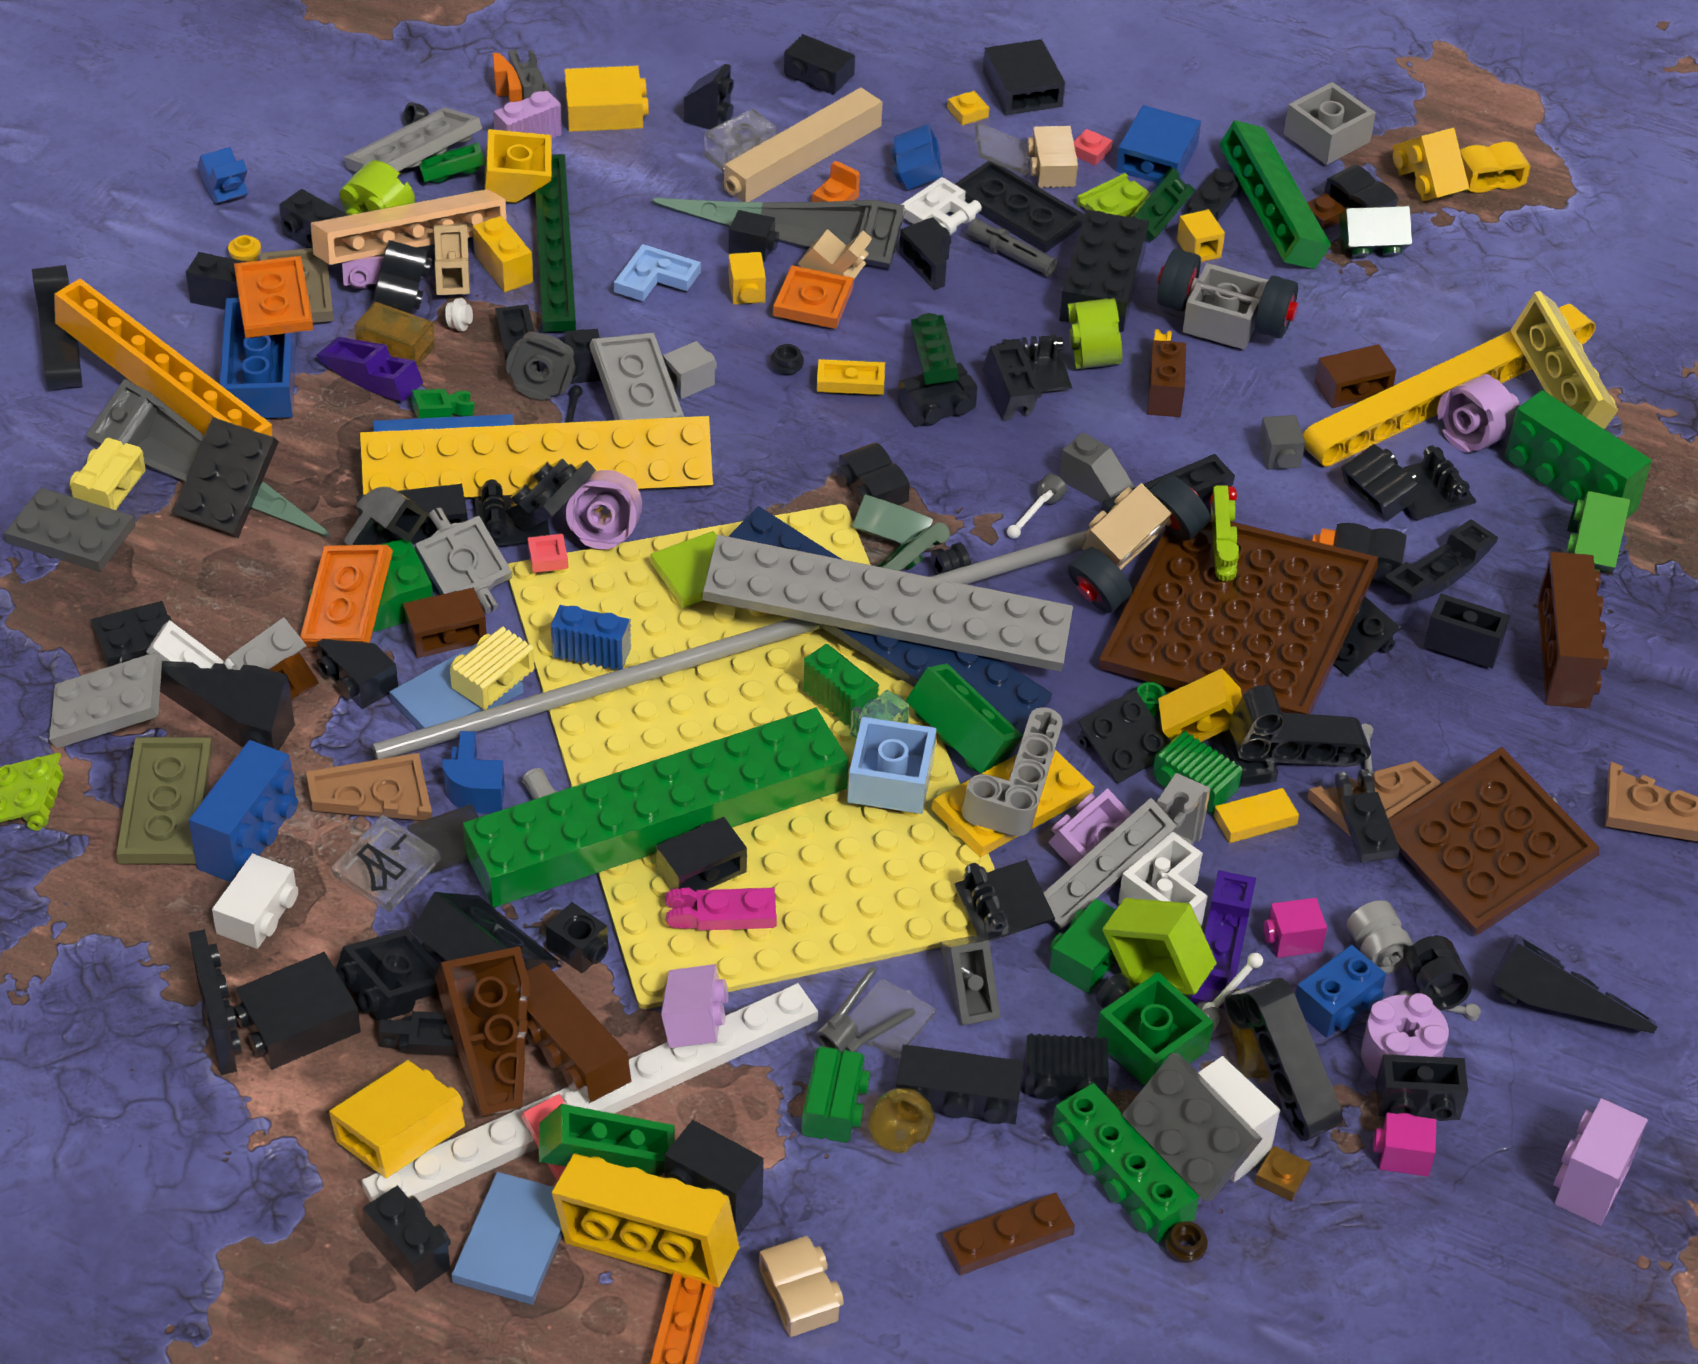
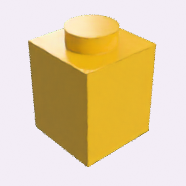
(1201, 235)
(747, 278)

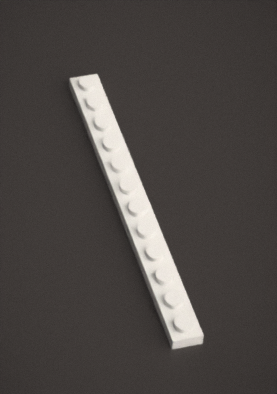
(650, 1074)

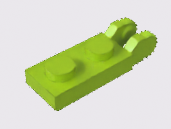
(1224, 536)

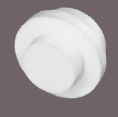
(458, 314)

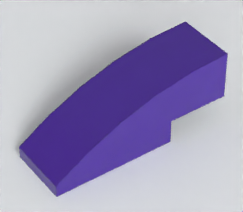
(372, 367)

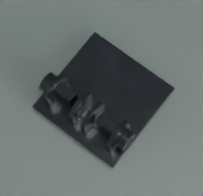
(1045, 361)
(1439, 487)
(502, 528)
(1368, 633)
(1123, 736)
(1003, 899)

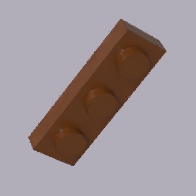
(1007, 1234)

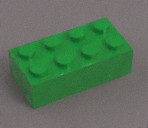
(1574, 453)

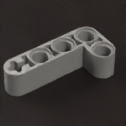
(1014, 803)

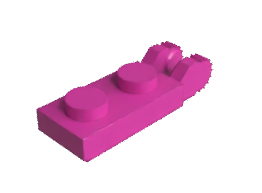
(721, 908)

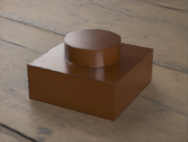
(1326, 210)

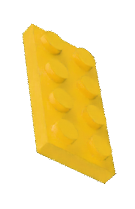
(1061, 791)

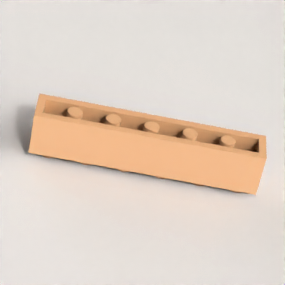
(411, 224)

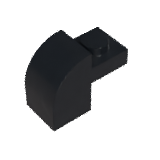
(384, 514)

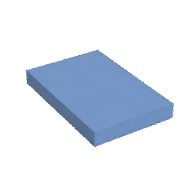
(431, 700)
(511, 1240)

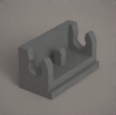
(528, 74)

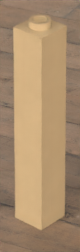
(802, 145)

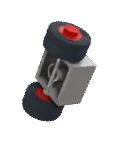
(1225, 302)

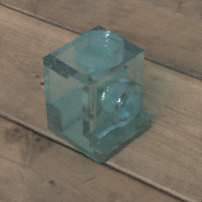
(884, 707)

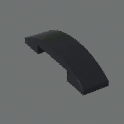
(1445, 565)

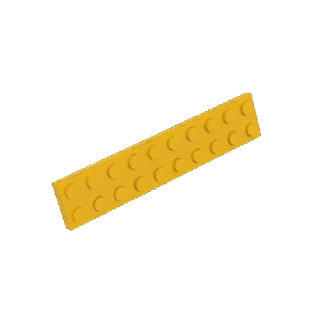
(650, 451)

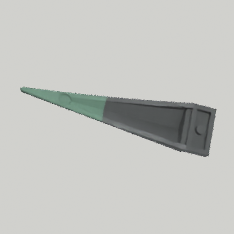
(805, 222)
(172, 446)

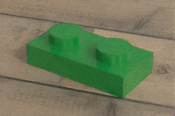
(464, 160)

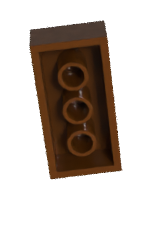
(1571, 630)

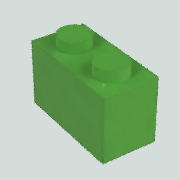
(1599, 529)

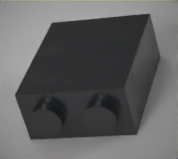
(1023, 77)
(296, 1011)

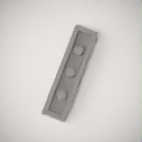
(1108, 861)

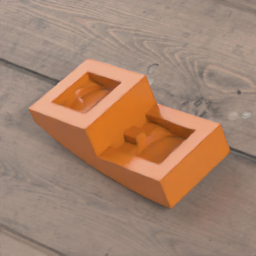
(506, 79)

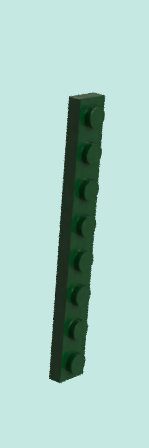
(555, 251)

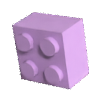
(1598, 1160)

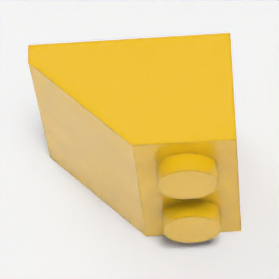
(517, 163)

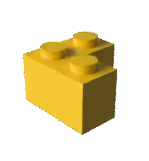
(1435, 163)

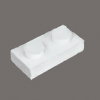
(177, 645)

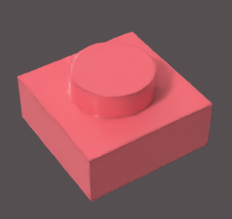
(1092, 147)
(547, 553)

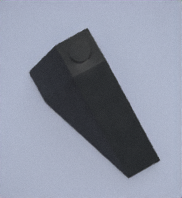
(237, 703)
(1541, 981)

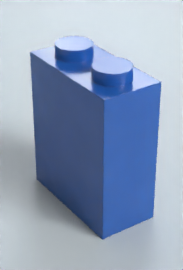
(1157, 144)

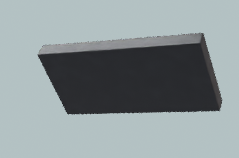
(1020, 206)

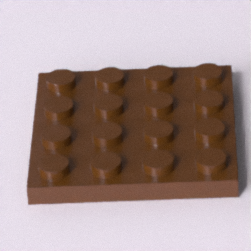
(1490, 840)

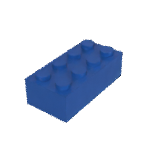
(258, 368)

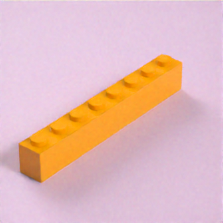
(149, 360)

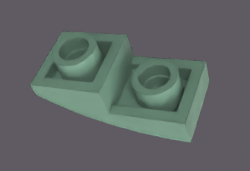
(888, 520)

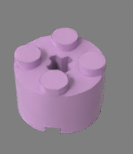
(1477, 413)
(620, 498)
(1403, 1028)

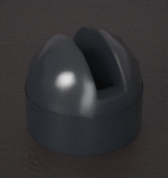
(413, 113)

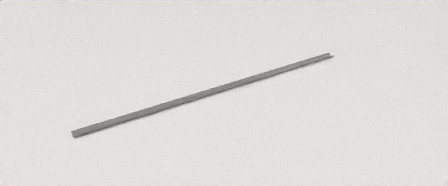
(690, 657)

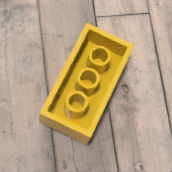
(646, 1219)

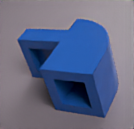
(223, 175)
(471, 779)

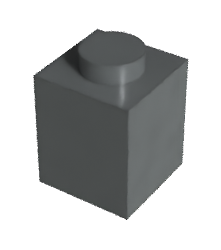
(1281, 442)

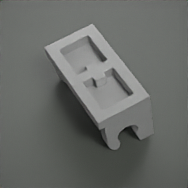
(1186, 806)

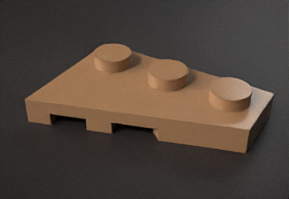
(1396, 786)
(372, 788)
(1647, 808)

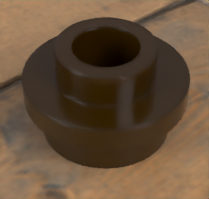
(1190, 1233)

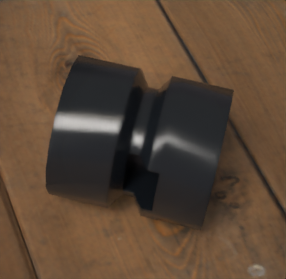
(1439, 971)

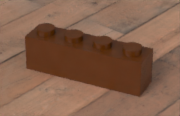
(573, 1038)

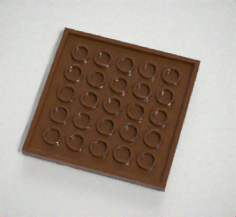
(1266, 627)

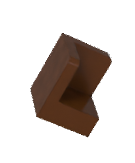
(299, 674)

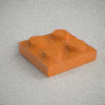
(813, 297)

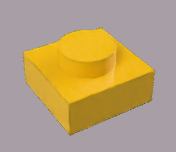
(968, 108)

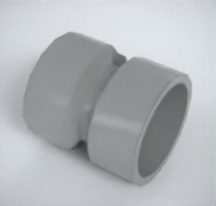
(1379, 935)

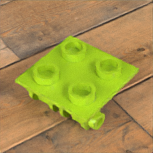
(30, 790)

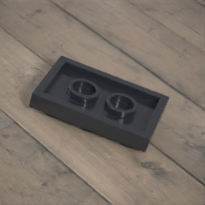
(225, 477)
(218, 1011)

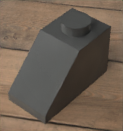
(1093, 469)
(971, 978)

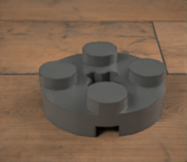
(548, 350)

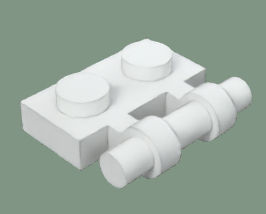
(939, 200)

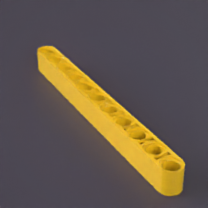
(1419, 396)

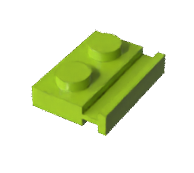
(1114, 197)

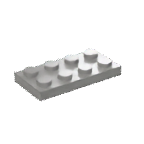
(418, 140)

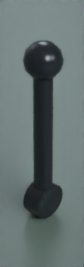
(576, 392)

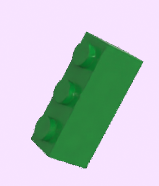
(963, 718)
(604, 1135)

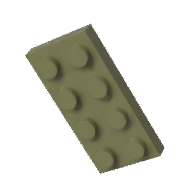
(162, 793)

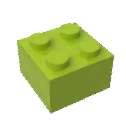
(1160, 939)

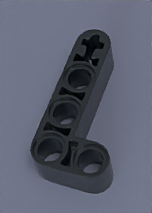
(58, 347)
(1273, 736)
(1289, 1054)

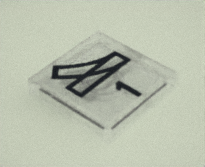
(386, 863)

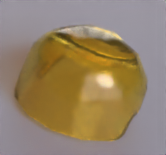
(901, 1120)

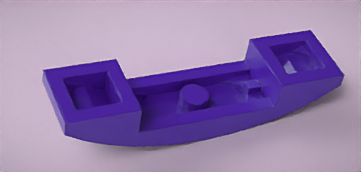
(1226, 931)

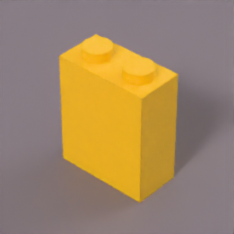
(605, 98)
(397, 1118)

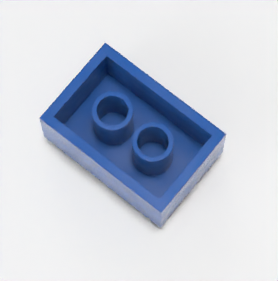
(243, 810)

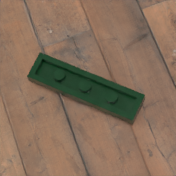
(934, 349)

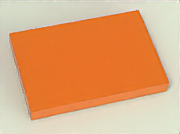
(273, 296)
(346, 593)

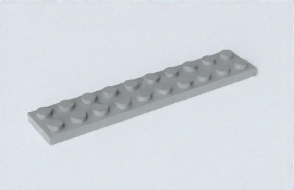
(888, 603)

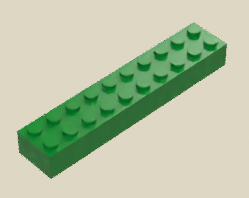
(641, 807)

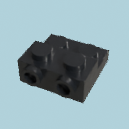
(547, 493)
(129, 632)
(388, 973)

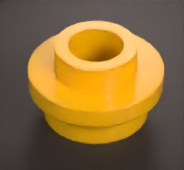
(245, 248)

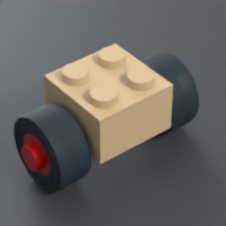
(1127, 530)

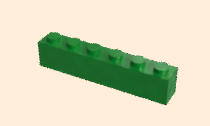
(1274, 195)

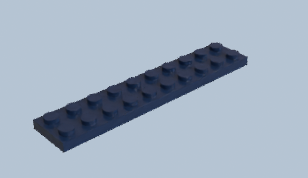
(993, 679)

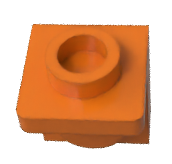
(841, 185)

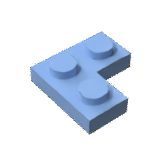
(654, 266)

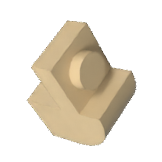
(834, 257)
(451, 259)

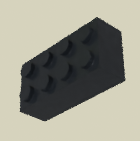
(1105, 262)

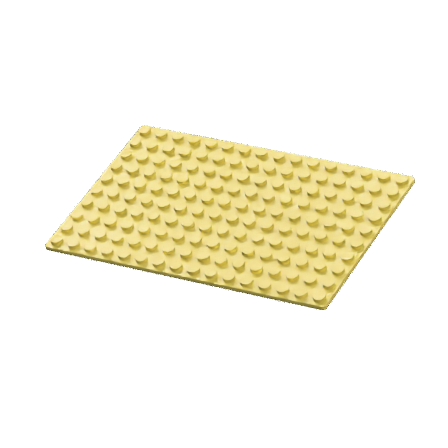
(844, 874)

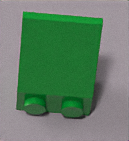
(404, 583)

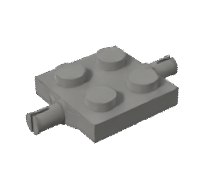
(463, 558)

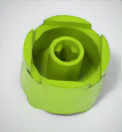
(375, 188)
(1095, 333)

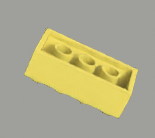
(1561, 360)

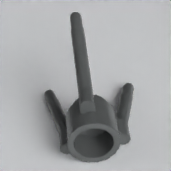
(841, 1029)

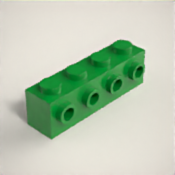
(1124, 1163)

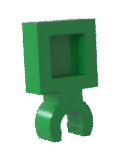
(437, 403)

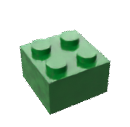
(1151, 1025)

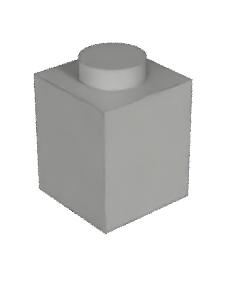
(690, 369)

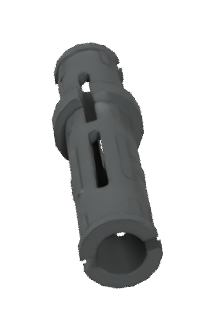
(1001, 241)

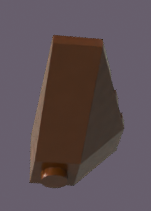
(488, 1020)

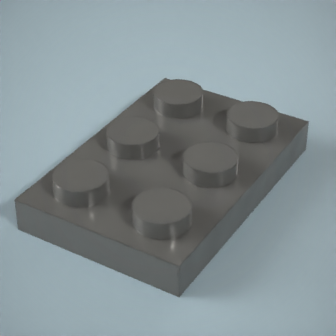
(70, 529)
(1192, 1127)

